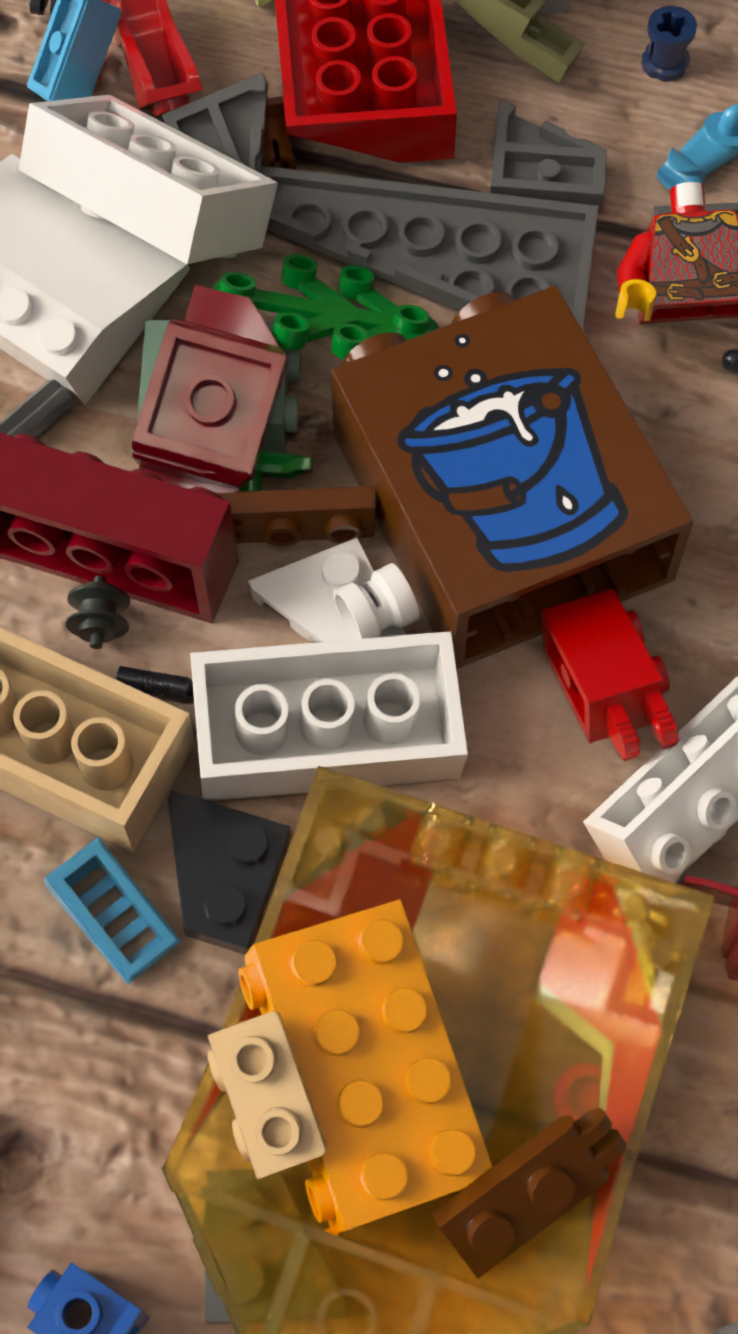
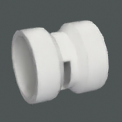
(376, 603)

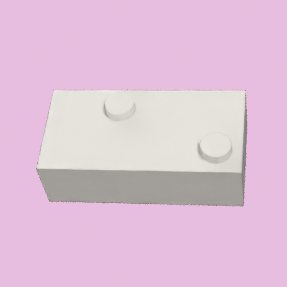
(147, 177)
(351, 706)

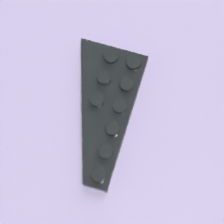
(439, 238)

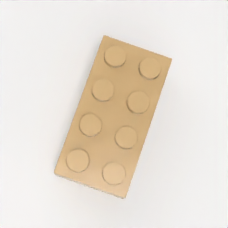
(86, 742)

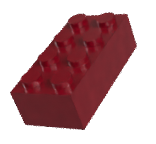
(129, 526)

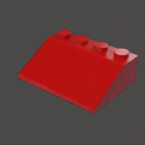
(368, 76)

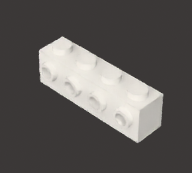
(677, 799)

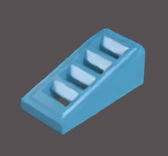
(79, 866)

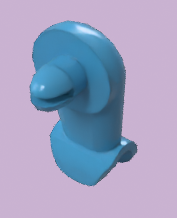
(705, 152)

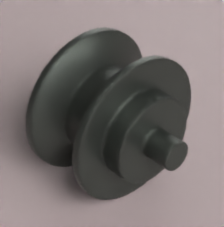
(98, 609)

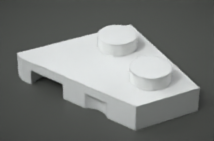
(306, 589)

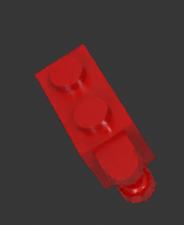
(608, 672)

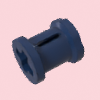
(669, 33)

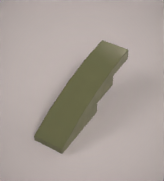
(527, 33)

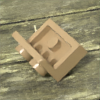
(267, 1093)

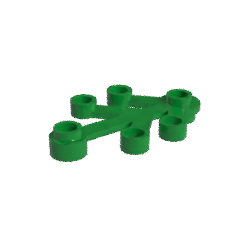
(327, 311)

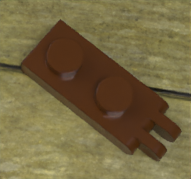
(530, 1189)

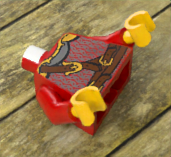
(682, 263)

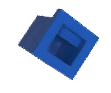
(59, 1292)

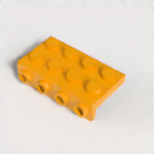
(371, 1063)

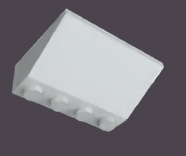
(72, 284)

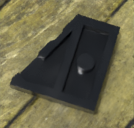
(224, 869)

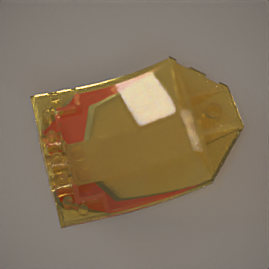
(555, 1004)

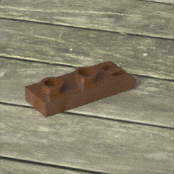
(302, 515)

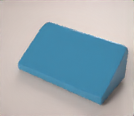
(73, 49)

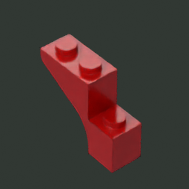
(155, 55)

